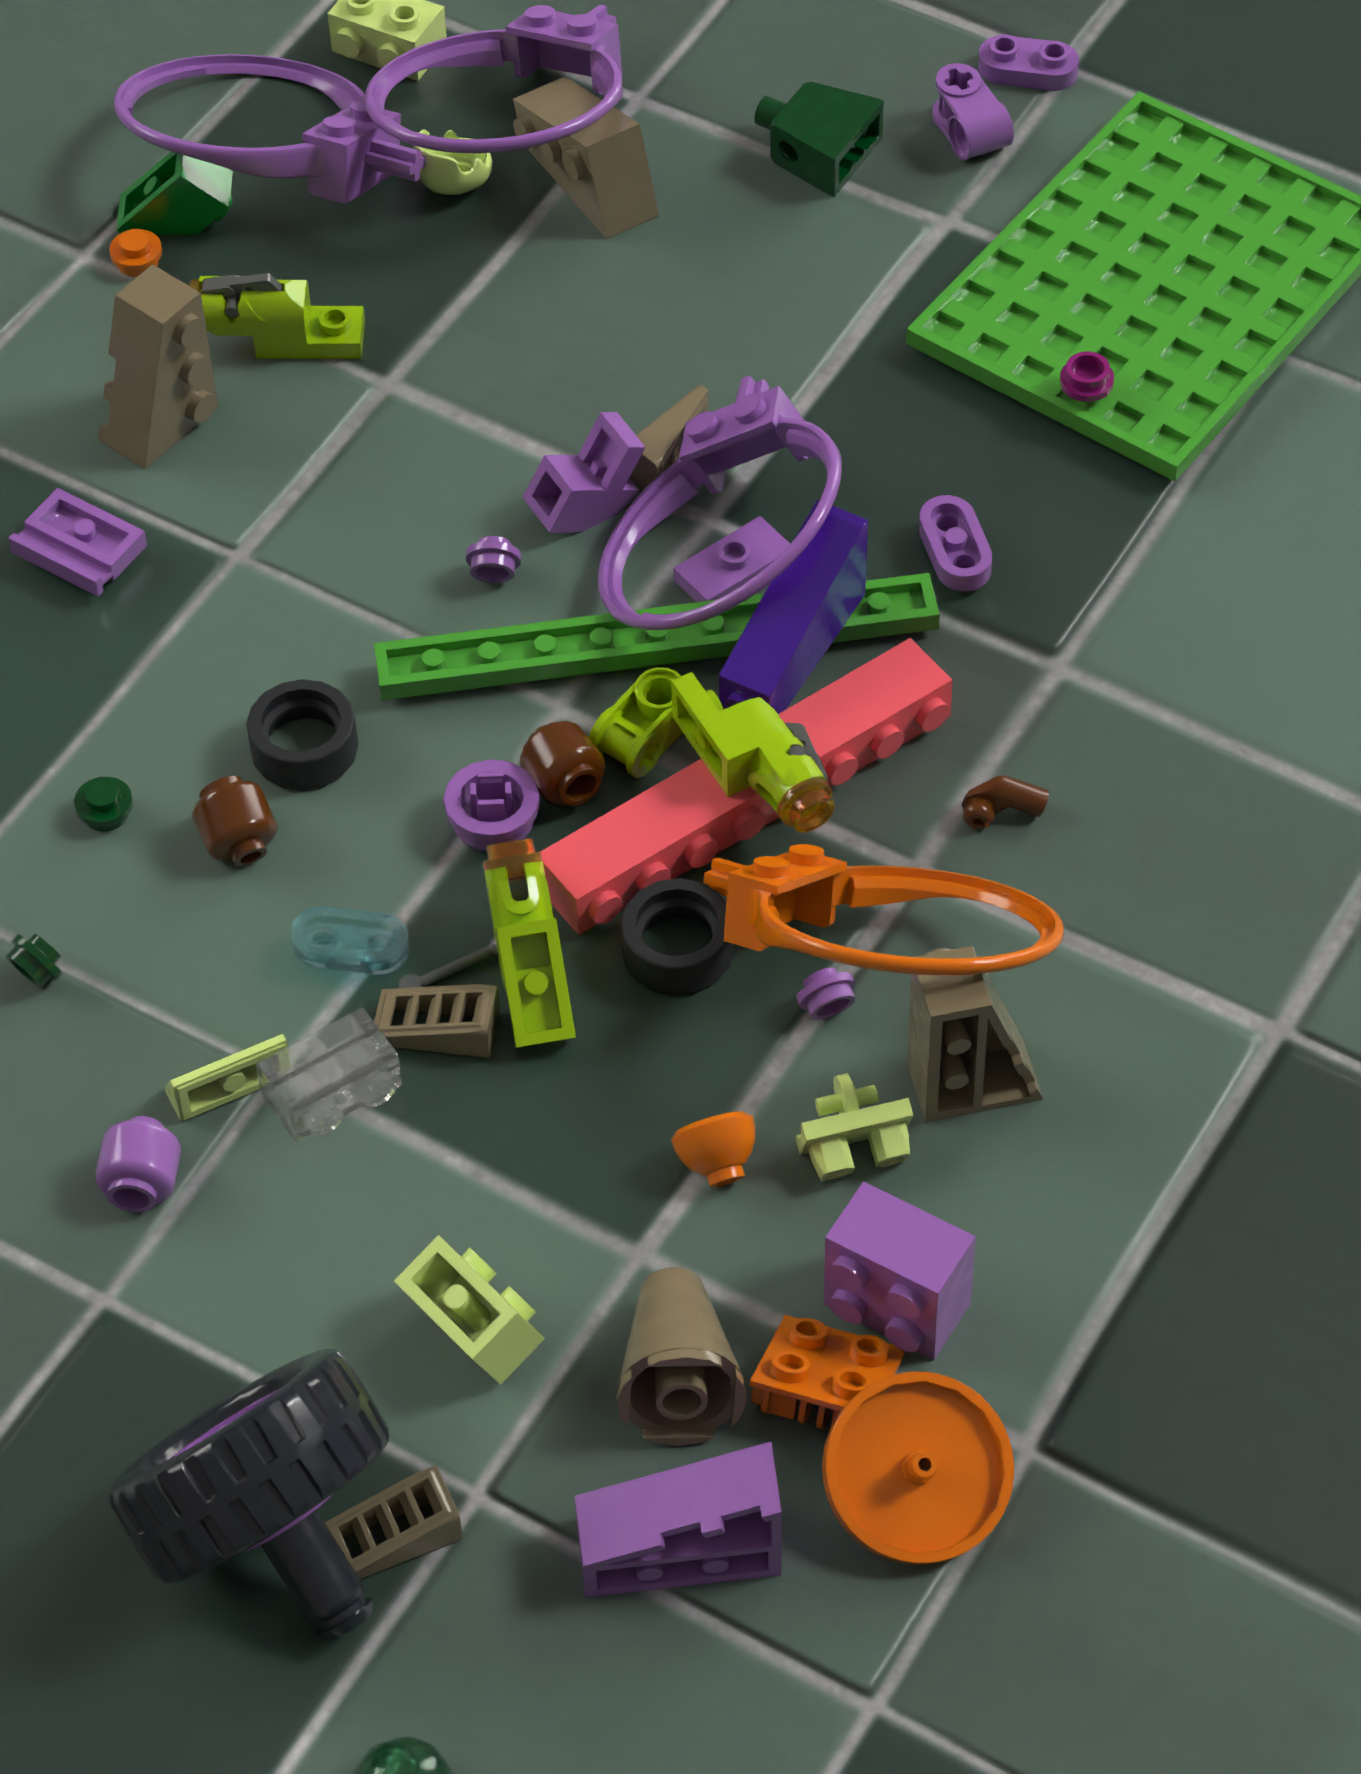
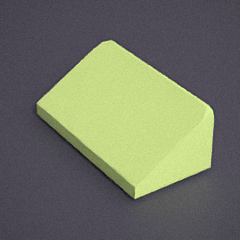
(220, 1080)

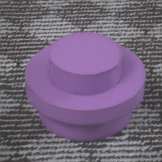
(493, 559)
(826, 993)

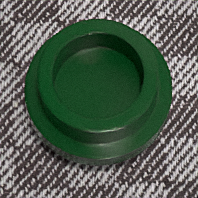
(103, 803)
(34, 959)

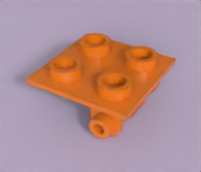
(818, 1368)

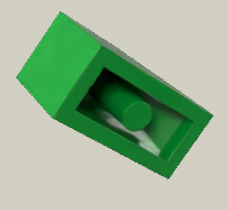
(176, 197)

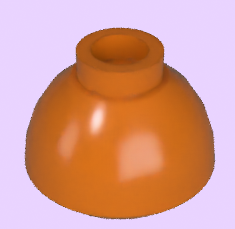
(717, 1146)

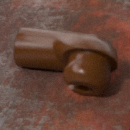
(999, 793)

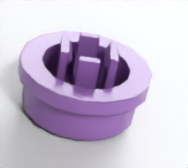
(491, 803)

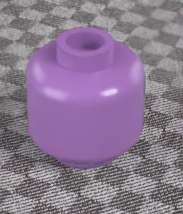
(138, 1164)

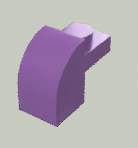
(588, 487)

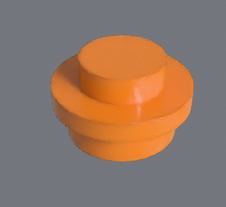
(135, 251)

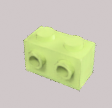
(384, 29)
(469, 1310)

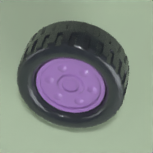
(255, 1478)

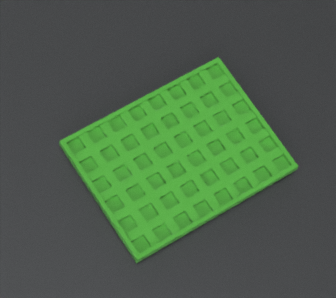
(1168, 259)

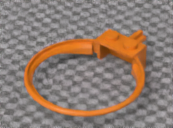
(811, 885)

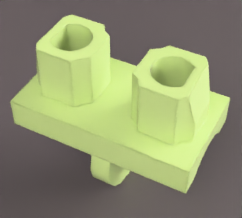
(829, 1136)

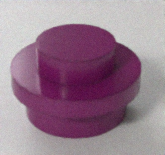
(1087, 377)

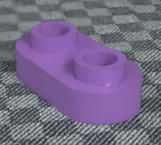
(1028, 62)
(960, 553)

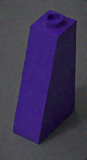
(799, 615)

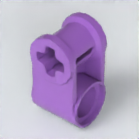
(970, 113)

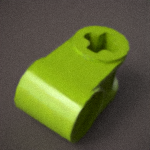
(639, 723)

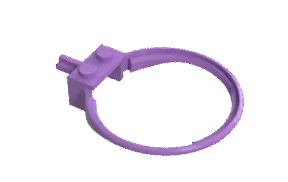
(537, 38)
(338, 156)
(711, 444)

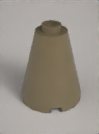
(678, 1364)

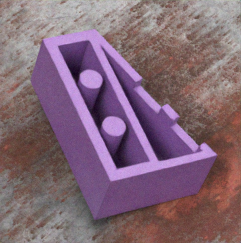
(683, 1526)

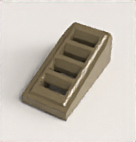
(665, 437)
(455, 1037)
(399, 1499)

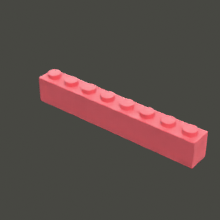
(692, 819)

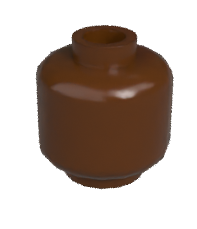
(563, 763)
(234, 820)

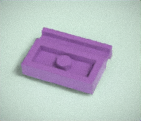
(78, 541)

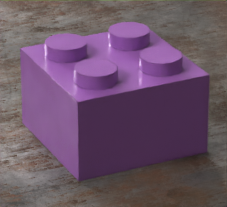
(898, 1271)

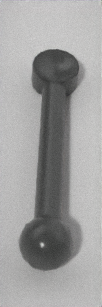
(412, 980)

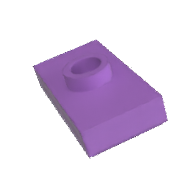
(730, 561)

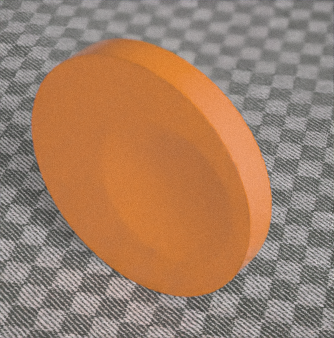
(918, 1468)

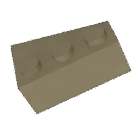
(597, 167)
(161, 367)
(964, 1045)

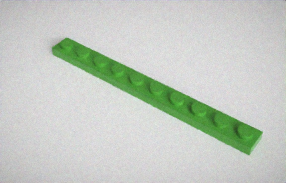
(606, 645)

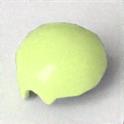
(453, 172)

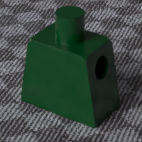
(822, 133)

